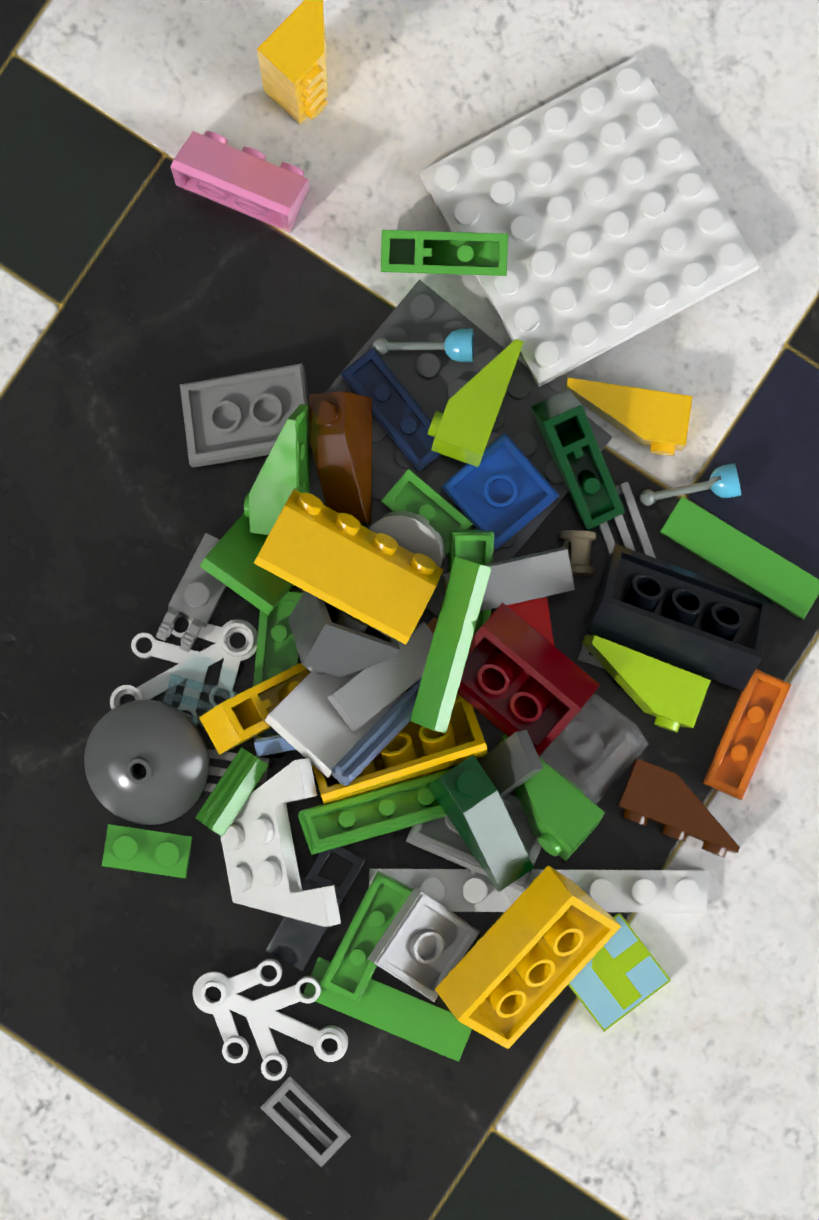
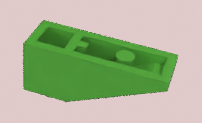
(444, 252)
(282, 472)
(557, 811)

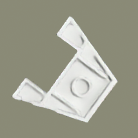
(263, 856)

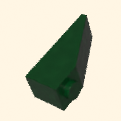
(578, 458)
(482, 822)

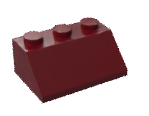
(523, 680)

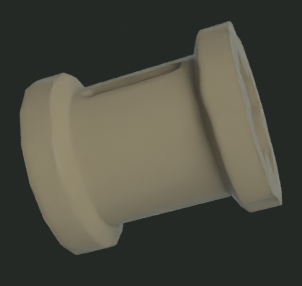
(579, 550)

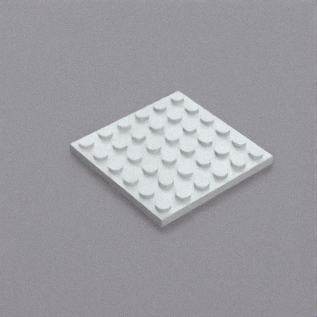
(599, 217)

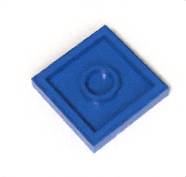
(501, 492)

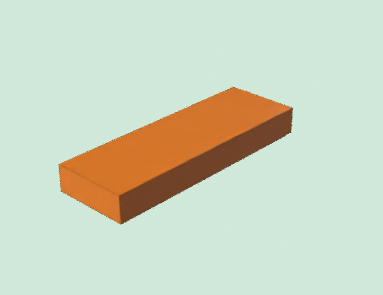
(746, 734)

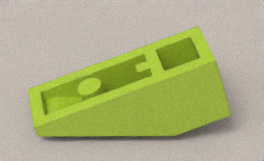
(472, 411)
(654, 686)

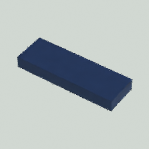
(393, 408)

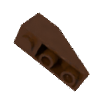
(667, 800)

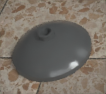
(162, 742)

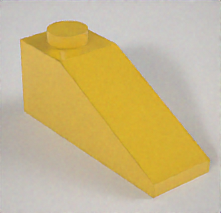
(642, 414)
(245, 713)

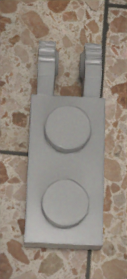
(194, 597)

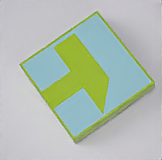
(618, 977)

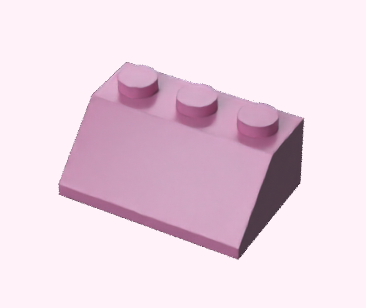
(240, 179)

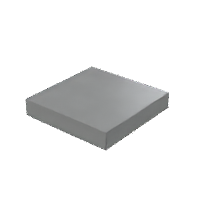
(423, 943)

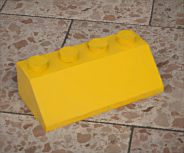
(296, 62)
(349, 566)
(413, 754)
(526, 958)

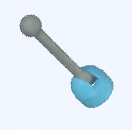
(458, 345)
(722, 482)

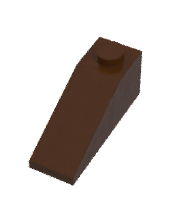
(343, 450)

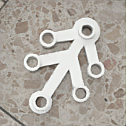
(193, 664)
(263, 1014)

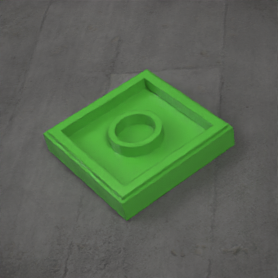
(234, 566)

